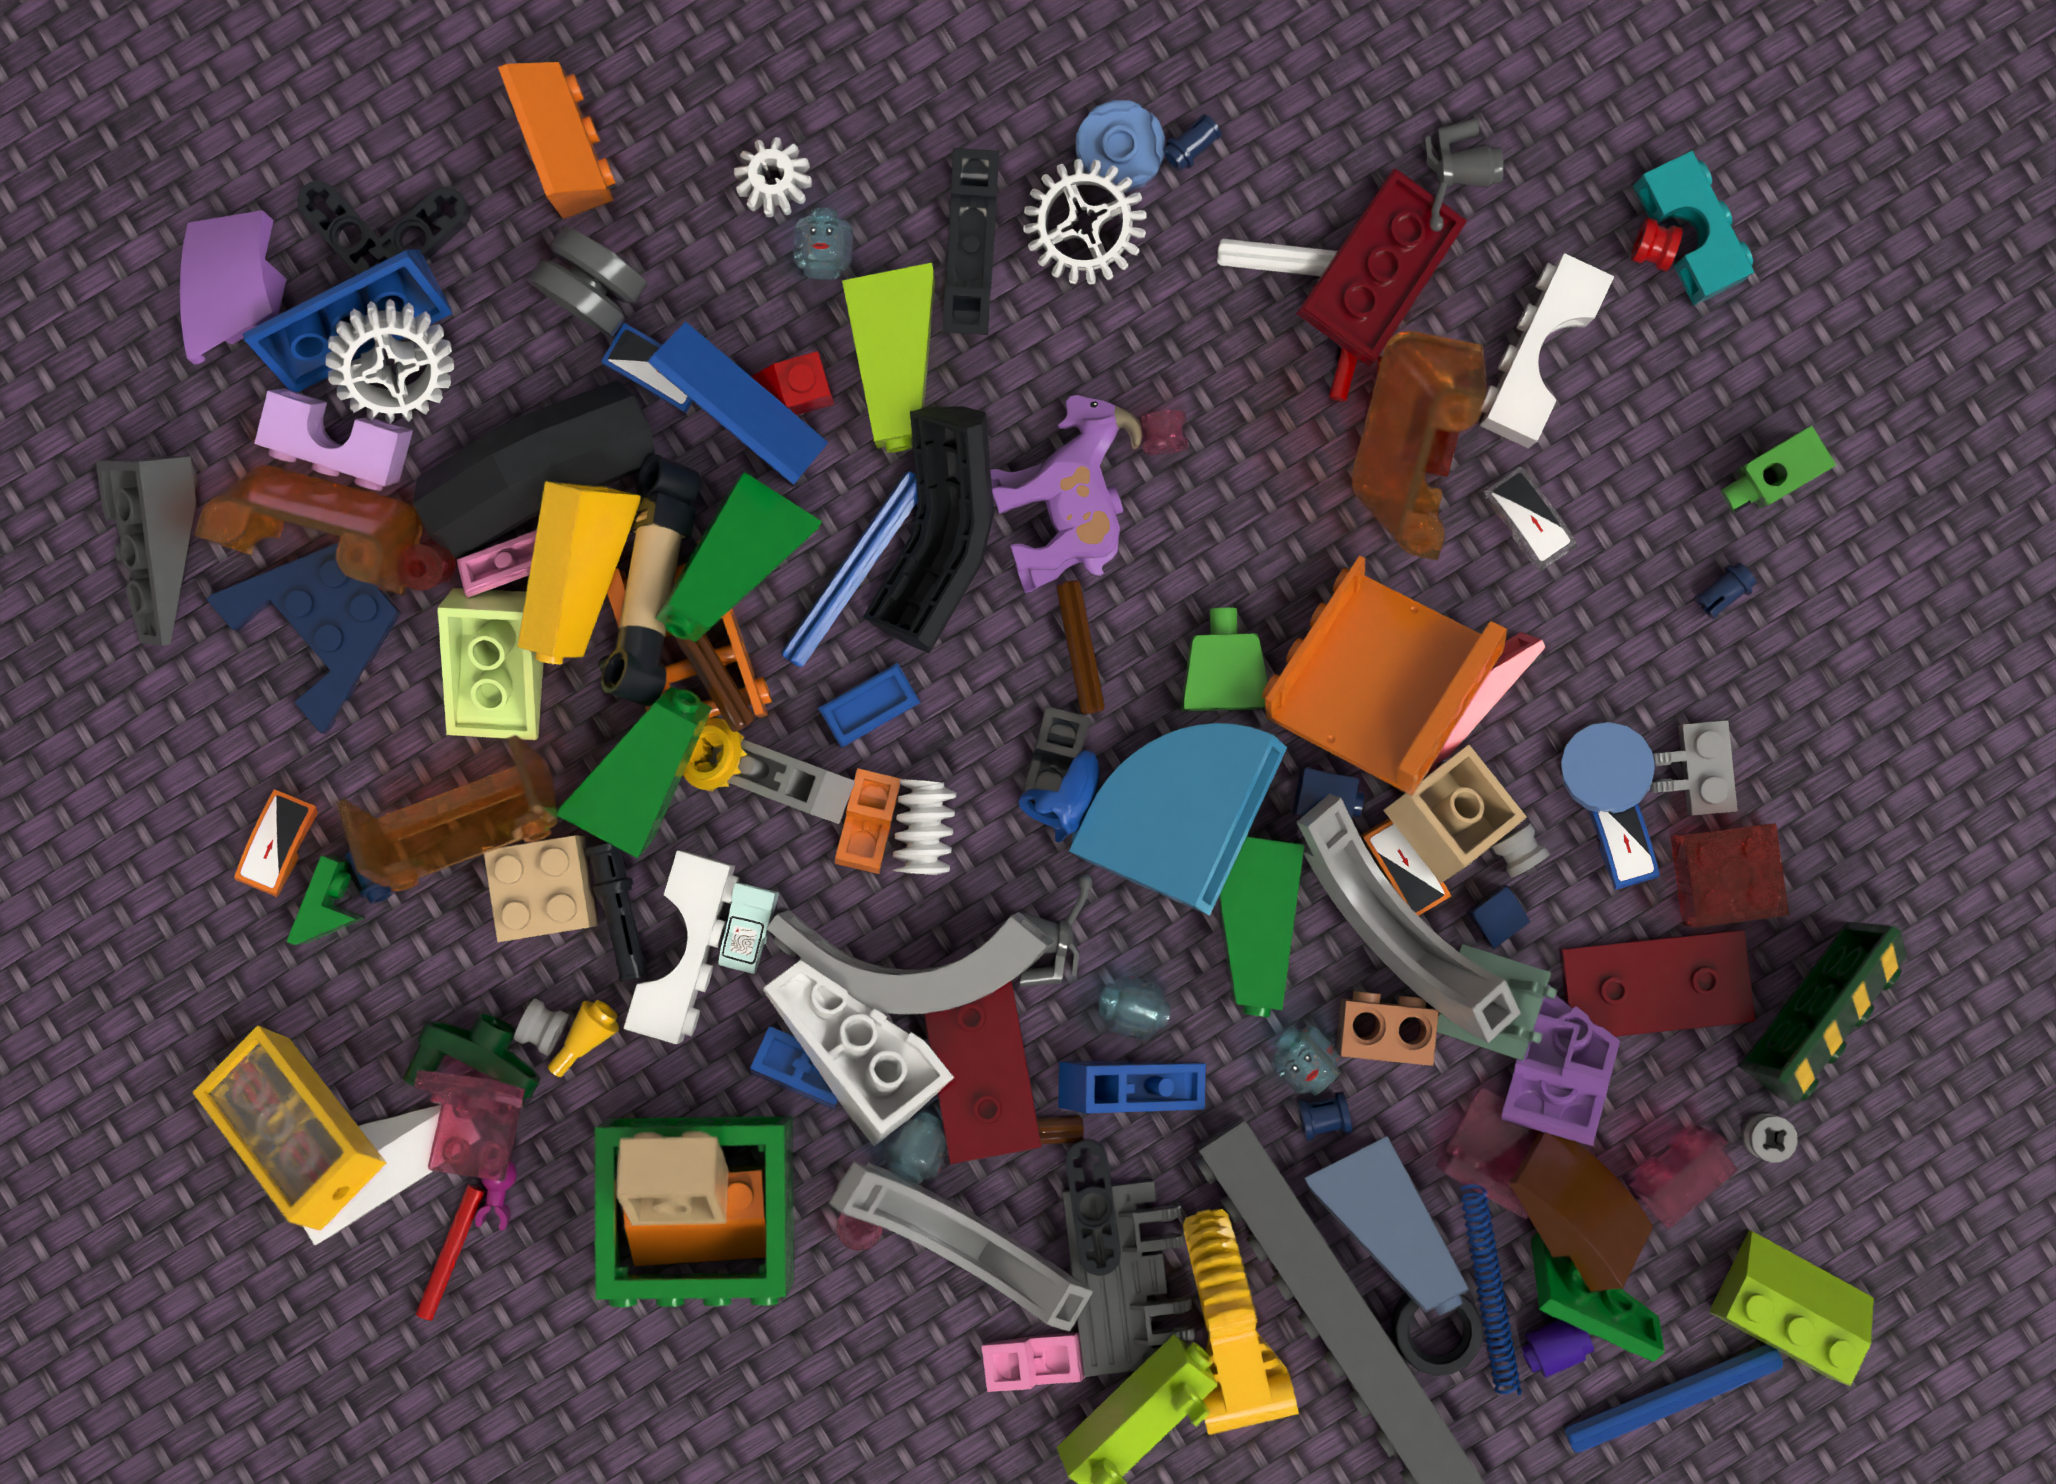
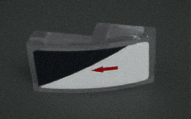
(1531, 519)

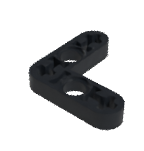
(392, 241)

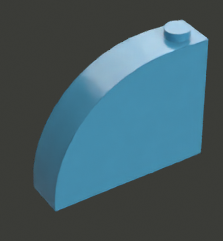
(1181, 810)

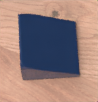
(1498, 916)

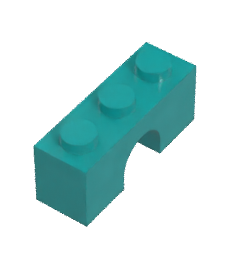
(1684, 192)

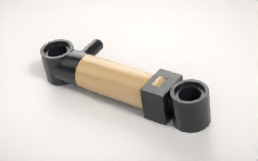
(659, 527)

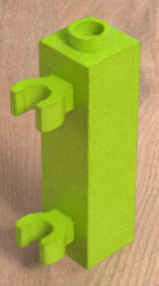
(1139, 1414)

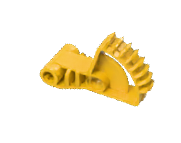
(1248, 1372)

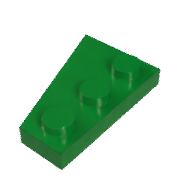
(1602, 1313)

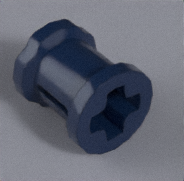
(1324, 1116)

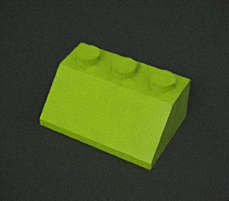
(1796, 1309)

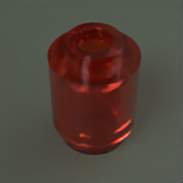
(438, 562)

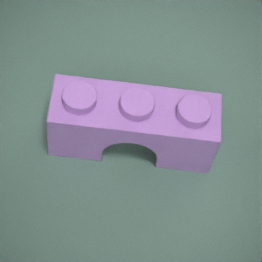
(295, 429)

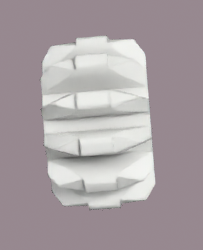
(767, 160)

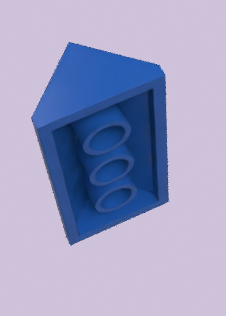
(297, 340)
(738, 402)

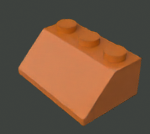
(558, 136)
(738, 1238)

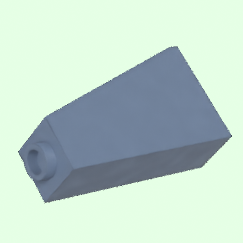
(1387, 1217)

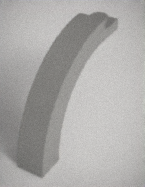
(1395, 933)
(917, 990)
(963, 1239)

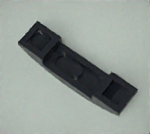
(971, 241)

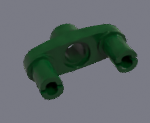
(481, 1048)

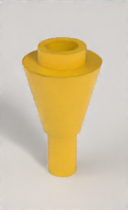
(591, 1027)

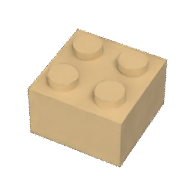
(1455, 814)
(541, 888)
(672, 1179)

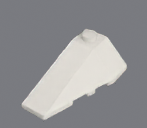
(863, 1057)
(406, 1147)

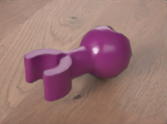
(496, 1198)

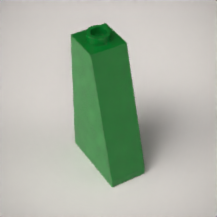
(738, 550)
(638, 778)
(1258, 922)

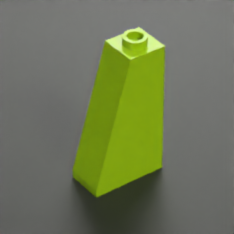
(892, 342)

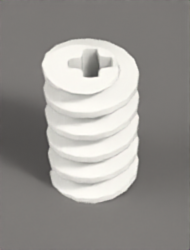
(924, 827)

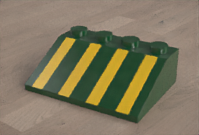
(1826, 1009)

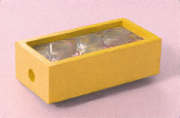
(289, 1128)

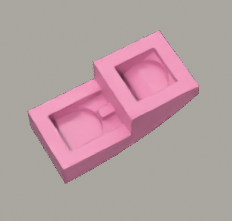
(1032, 1361)

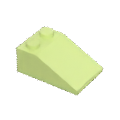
(486, 678)

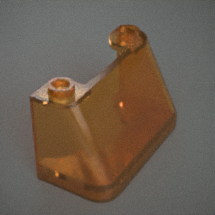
(1419, 387)
(370, 525)

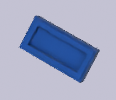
(869, 705)

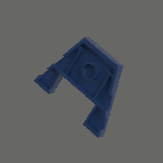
(332, 612)

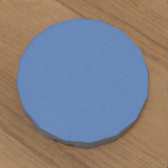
(1122, 137)
(1607, 767)

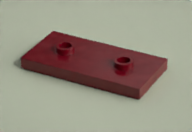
(1380, 268)
(1661, 983)
(990, 1099)

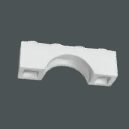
(1568, 299)
(666, 1005)

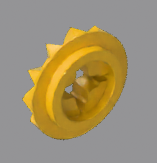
(705, 774)

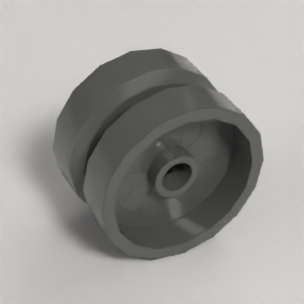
(590, 277)

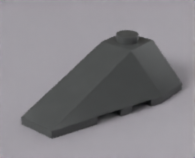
(154, 519)

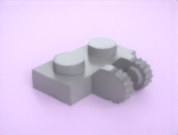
(1705, 766)

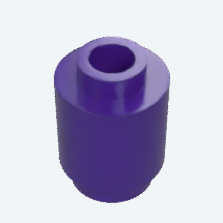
(1556, 1347)

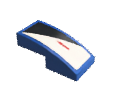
(630, 358)
(1625, 846)

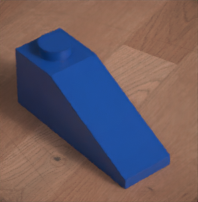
(1131, 1086)

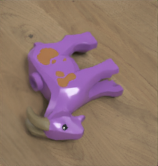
(1073, 492)

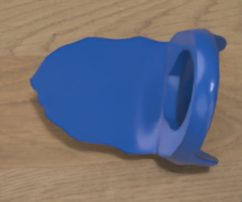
(1071, 800)

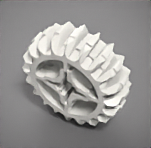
(1068, 185)
(356, 375)

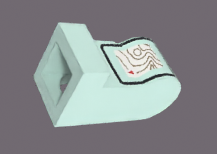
(746, 927)

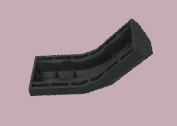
(504, 473)
(947, 529)

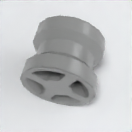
(1520, 850)
(541, 1027)
(1761, 1130)

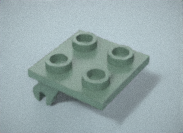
(1528, 989)

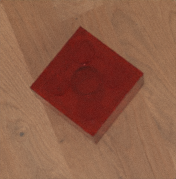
(1729, 875)

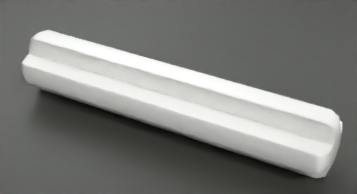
(1273, 257)

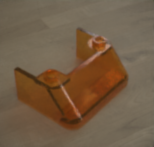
(454, 824)

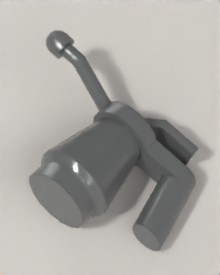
(1472, 167)
(1063, 937)

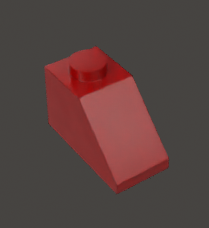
(798, 383)

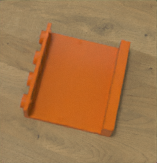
(1381, 679)

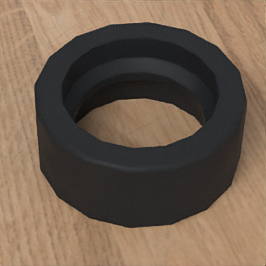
(1442, 1364)

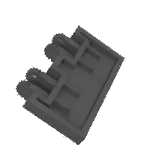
(1117, 1316)

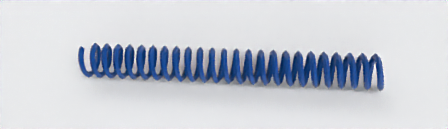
(1483, 1235)

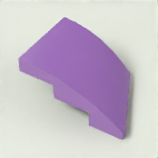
(226, 281)
(1563, 1077)

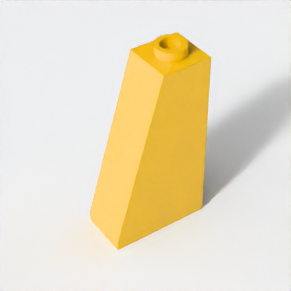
(573, 566)

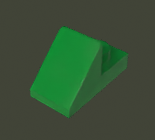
(317, 912)

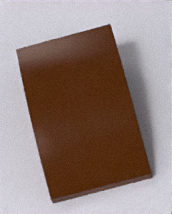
(1581, 1210)

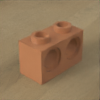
(1385, 1040)

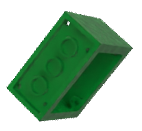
(764, 1288)

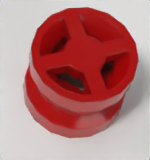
(1656, 244)

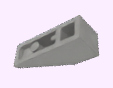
(791, 781)

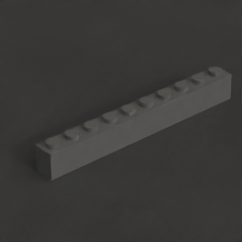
(1332, 1308)

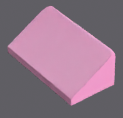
(497, 564)

